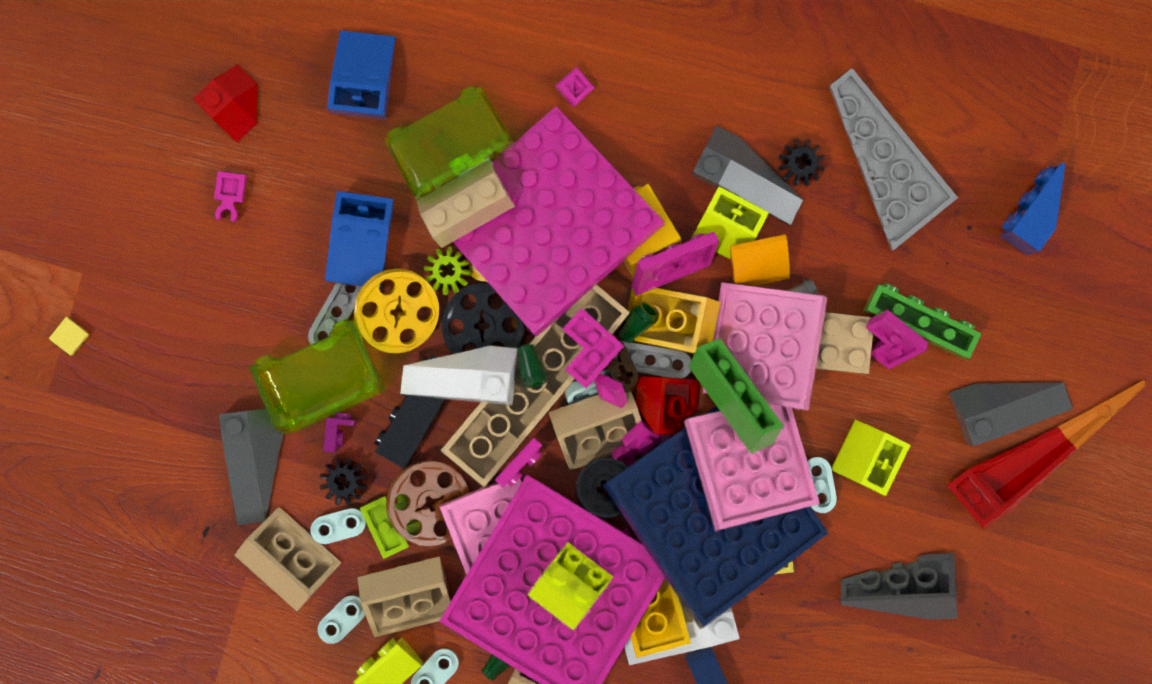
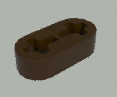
(626, 364)

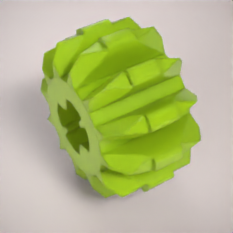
(447, 261)

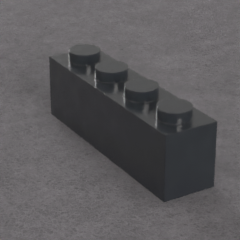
(408, 427)

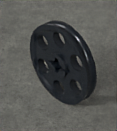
(471, 318)

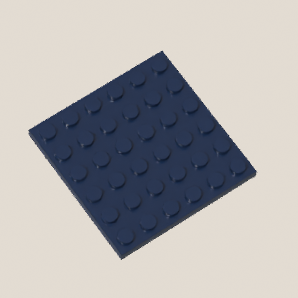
(672, 519)

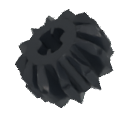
(794, 154)
(334, 486)

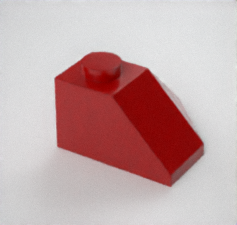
(231, 102)
(666, 402)

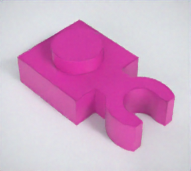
(230, 190)
(637, 440)

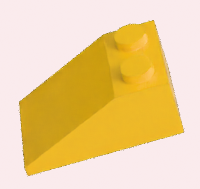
(682, 319)
(661, 625)

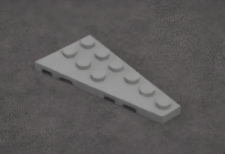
(896, 173)

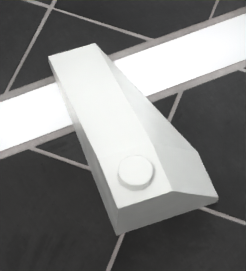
(472, 375)
(717, 632)

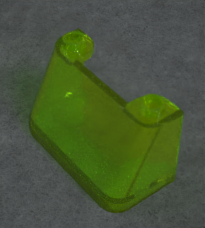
(448, 142)
(317, 379)

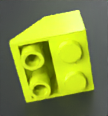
(731, 220)
(870, 457)
(570, 586)
(393, 666)

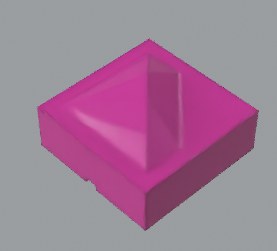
(574, 87)
(610, 390)

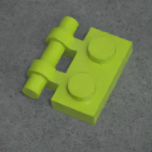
(385, 536)

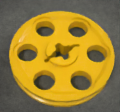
(404, 320)

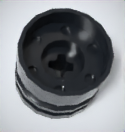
(590, 479)

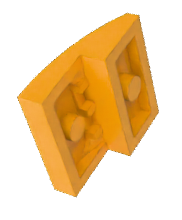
(760, 261)

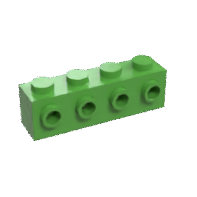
(932, 325)
(735, 396)

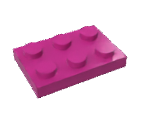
(674, 262)

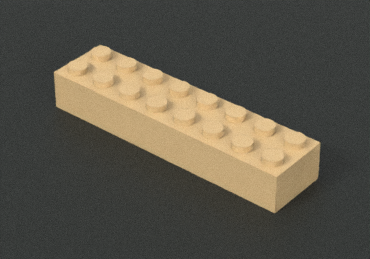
(498, 429)

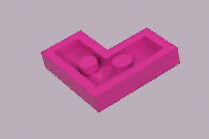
(896, 341)
(598, 347)
(526, 456)

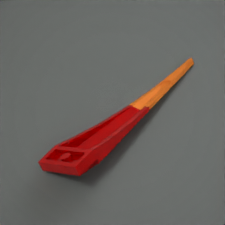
(1007, 479)

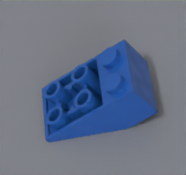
(361, 75)
(1037, 214)
(358, 238)

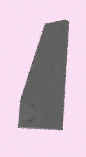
(738, 169)
(1002, 408)
(251, 460)
(914, 589)

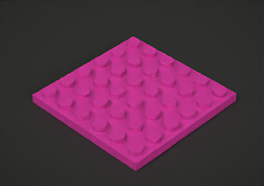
(567, 223)
(501, 617)

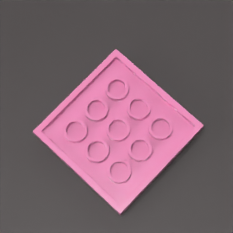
(773, 339)
(748, 485)

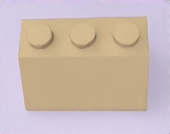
(464, 204)
(592, 428)
(287, 558)
(404, 596)

